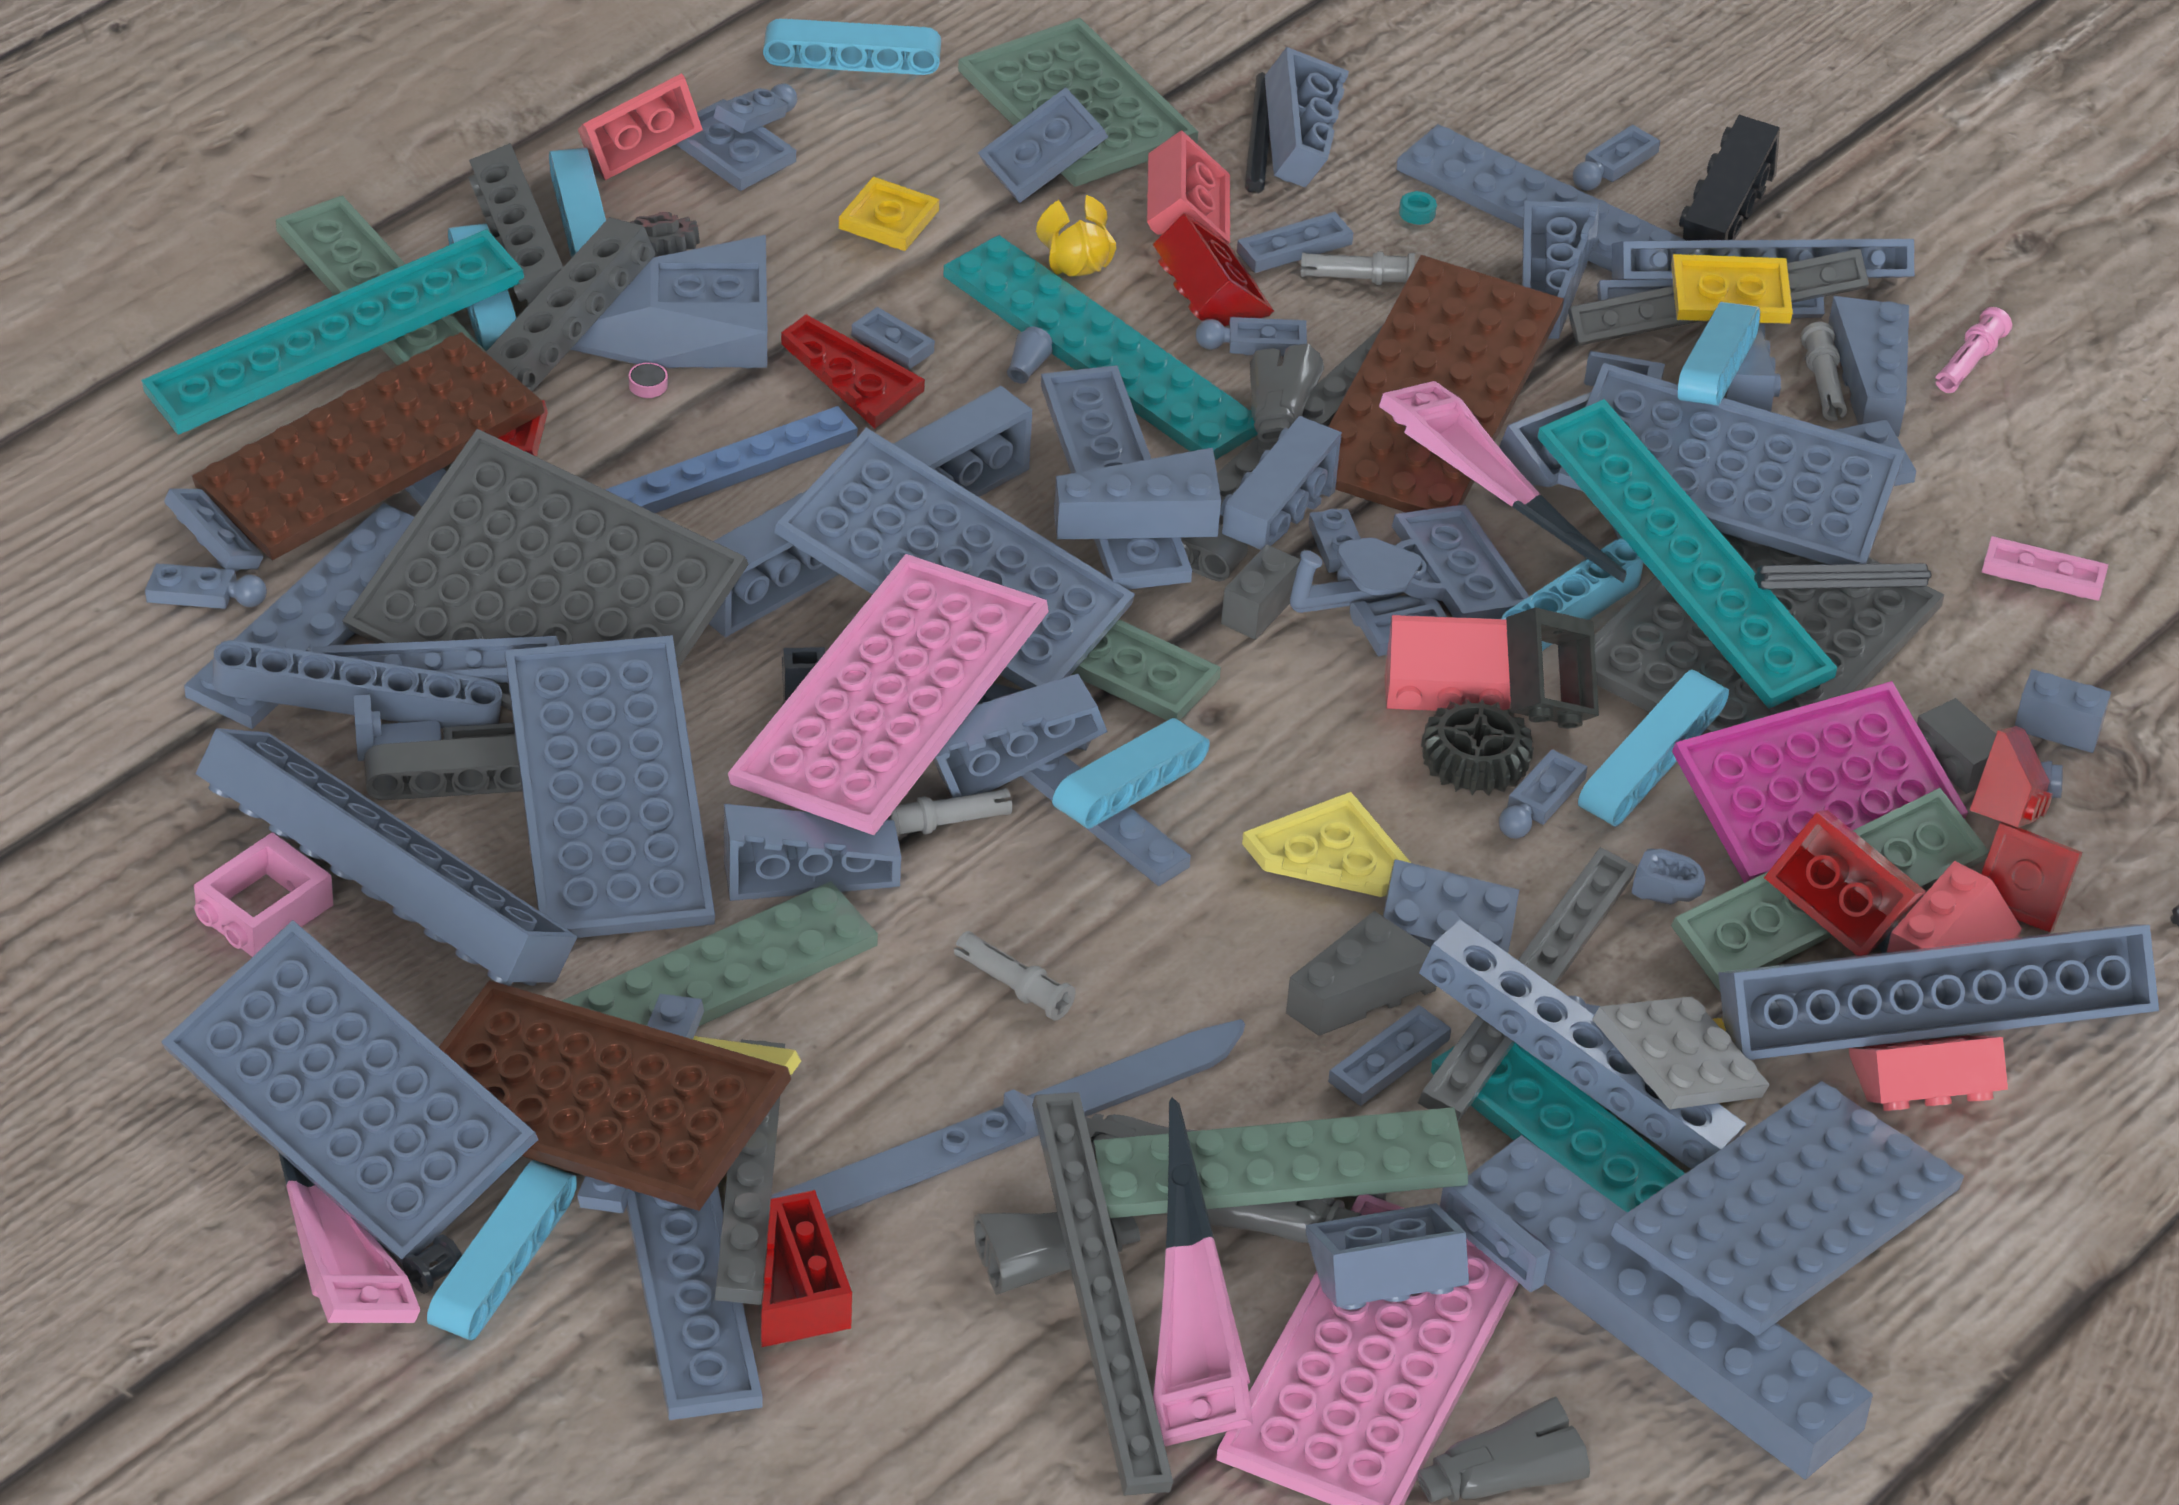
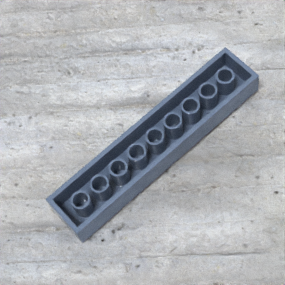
(972, 446)
(386, 857)
(1939, 991)
(1761, 1384)

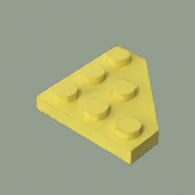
(1327, 845)

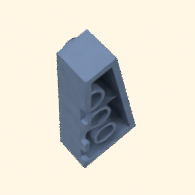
(1302, 113)
(1557, 249)
(1873, 356)
(1756, 378)
(1283, 484)
(1141, 499)
(1018, 735)
(796, 851)

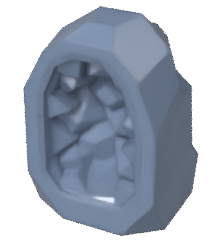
(1668, 877)

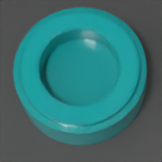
(1417, 208)

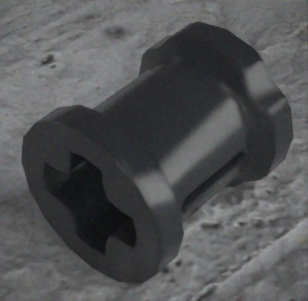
(418, 1269)

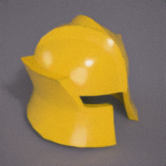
(1081, 247)

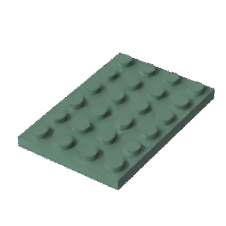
(1071, 55)

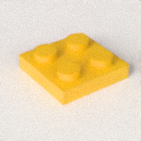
(888, 213)

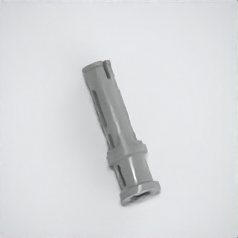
(1378, 268)
(1823, 361)
(927, 814)
(1029, 983)

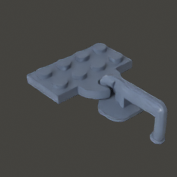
(1438, 557)

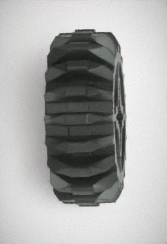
(1501, 752)

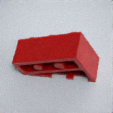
(803, 1275)

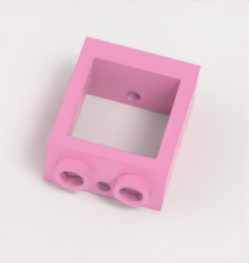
(308, 896)

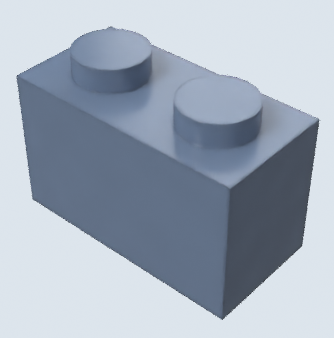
(2062, 710)

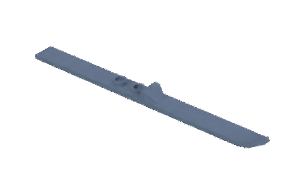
(1016, 1120)

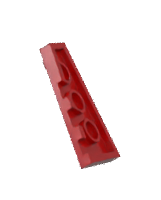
(855, 373)

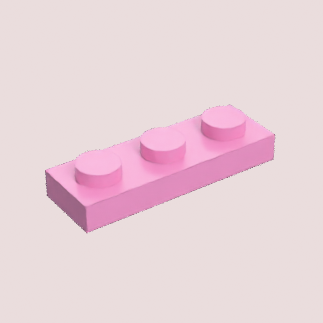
(2045, 568)

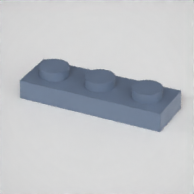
(1288, 242)
(213, 529)
(1389, 1055)
(1497, 1235)

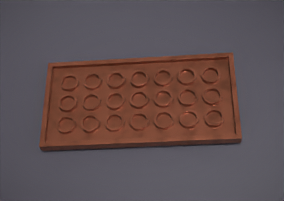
(1446, 328)
(366, 445)
(615, 1093)

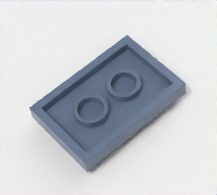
(1042, 145)
(737, 156)
(1432, 901)

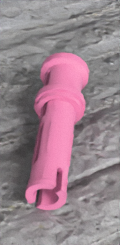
(1979, 342)

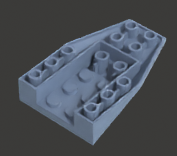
(690, 311)

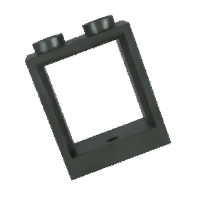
(1576, 667)

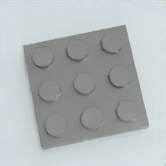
(1681, 1052)

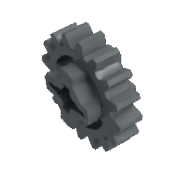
(669, 233)

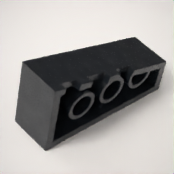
(1732, 181)

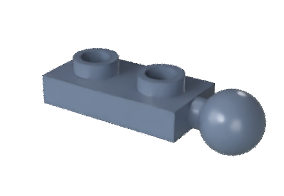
(756, 108)
(1615, 157)
(1252, 334)
(1329, 531)
(202, 587)
(1541, 793)

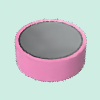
(648, 380)

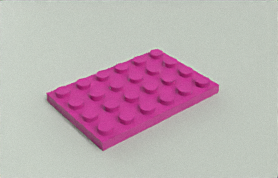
(1836, 755)

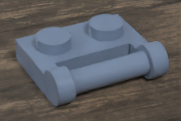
(1376, 616)

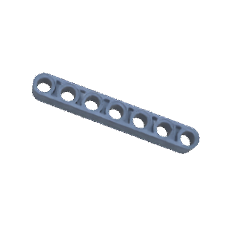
(332, 681)

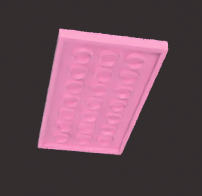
(888, 694)
(1367, 1390)

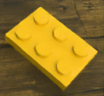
(1707, 280)

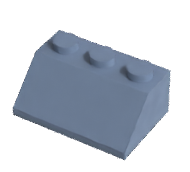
(1525, 449)
(1389, 1255)

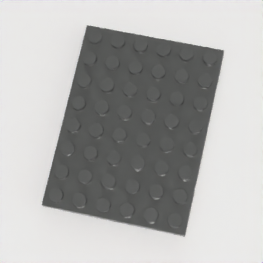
(540, 553)
(1657, 642)

